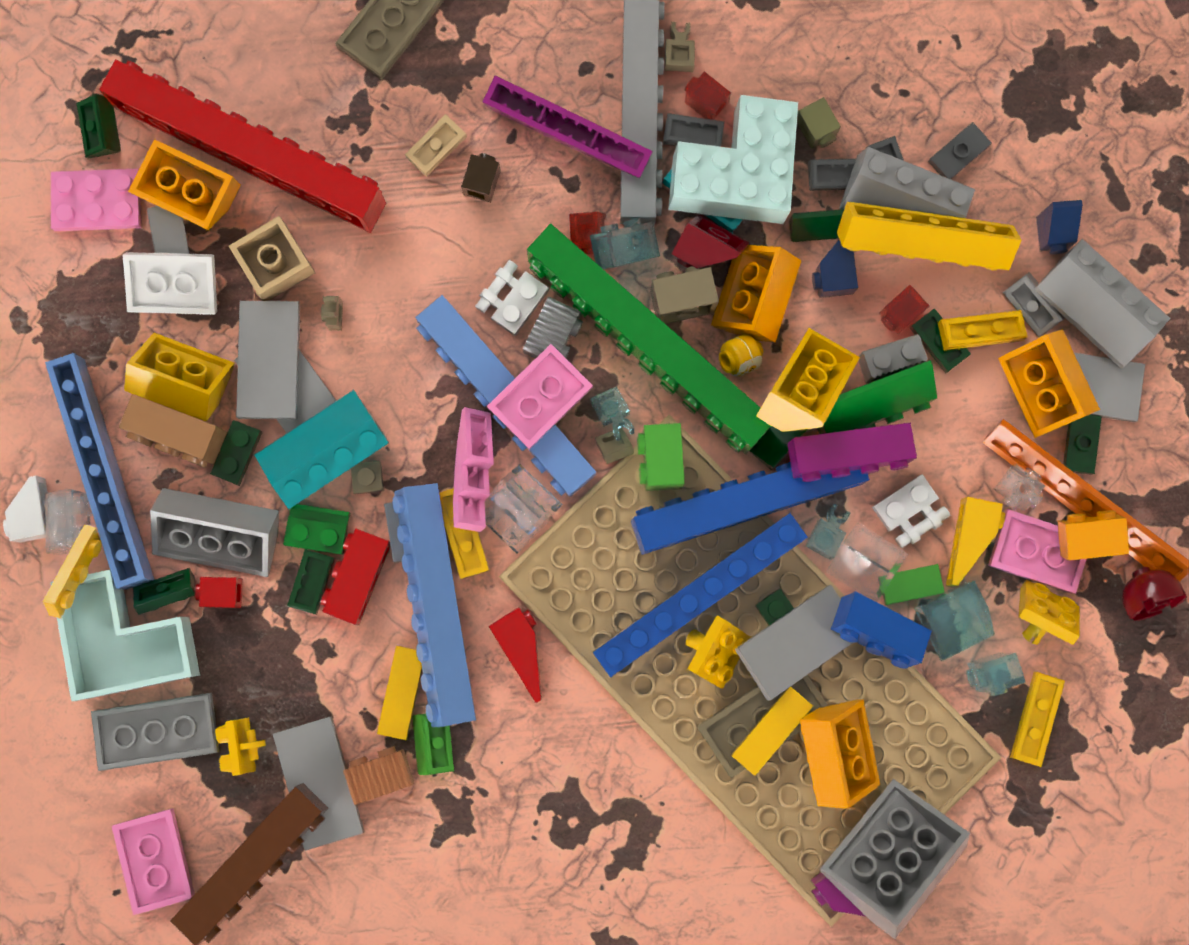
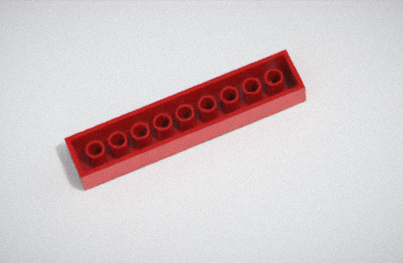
(244, 145)

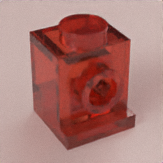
(580, 226)

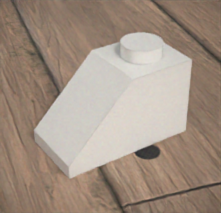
(27, 512)

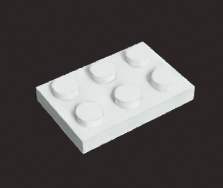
(170, 283)

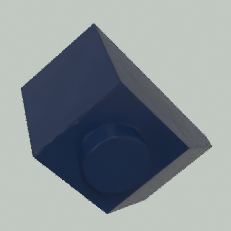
(1059, 226)
(836, 273)

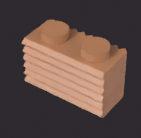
(378, 776)

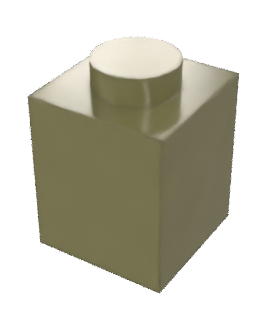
(818, 124)

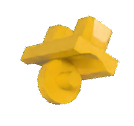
(241, 745)

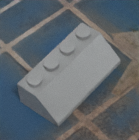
(901, 185)
(1102, 303)
(214, 532)

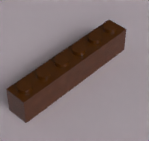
(249, 864)

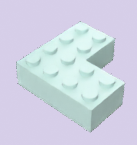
(750, 177)
(112, 657)

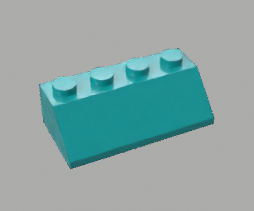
(321, 449)

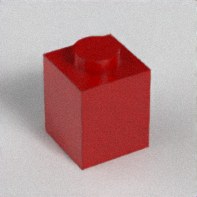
(219, 592)

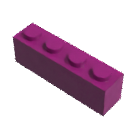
(851, 451)

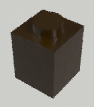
(481, 177)

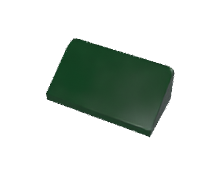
(98, 126)
(815, 225)
(774, 445)

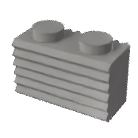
(553, 327)
(892, 358)

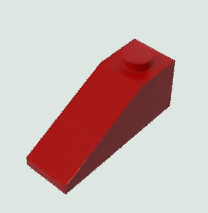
(519, 644)

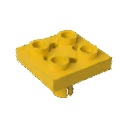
(1048, 614)
(716, 651)

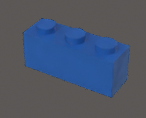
(881, 630)

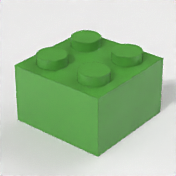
(662, 457)

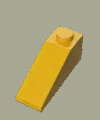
(975, 529)

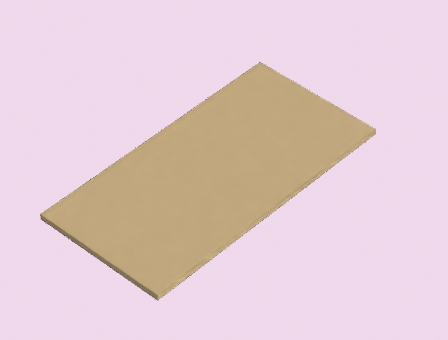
(594, 583)

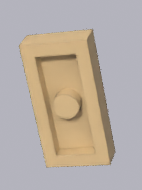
(436, 145)

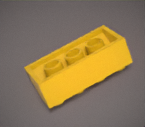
(808, 384)

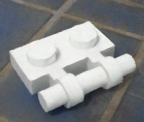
(520, 301)
(907, 502)

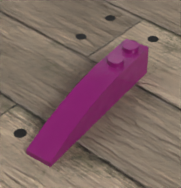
(566, 127)

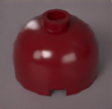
(1150, 593)

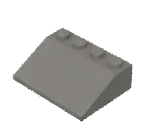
(895, 857)

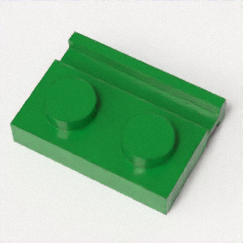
(316, 529)

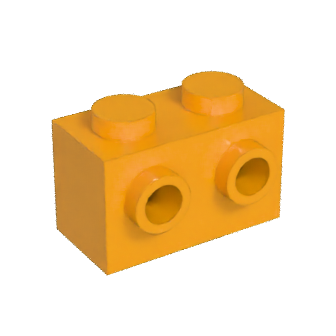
(1093, 536)

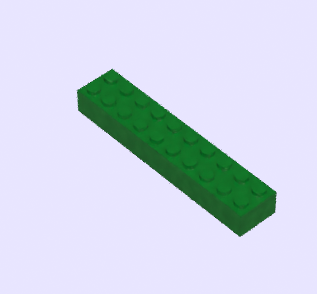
(647, 338)

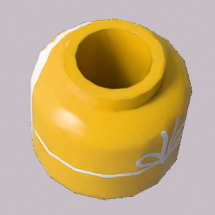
(740, 355)

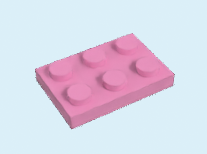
(94, 200)
(540, 396)
(1033, 552)
(153, 861)

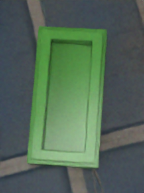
(914, 584)

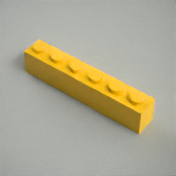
(928, 236)

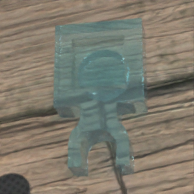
(612, 409)
(826, 535)

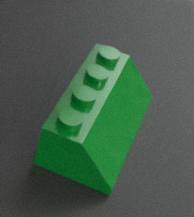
(883, 400)

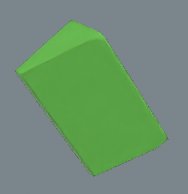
(432, 747)

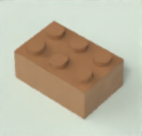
(172, 431)

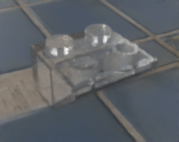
(519, 508)
(64, 518)

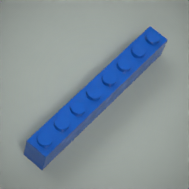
(732, 505)
(700, 595)

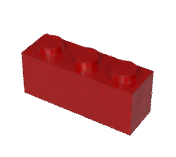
(355, 576)

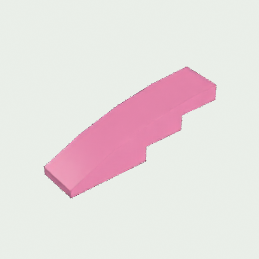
(471, 471)

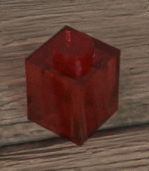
(706, 96)
(903, 310)

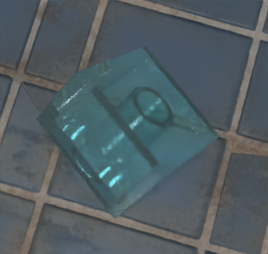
(956, 619)

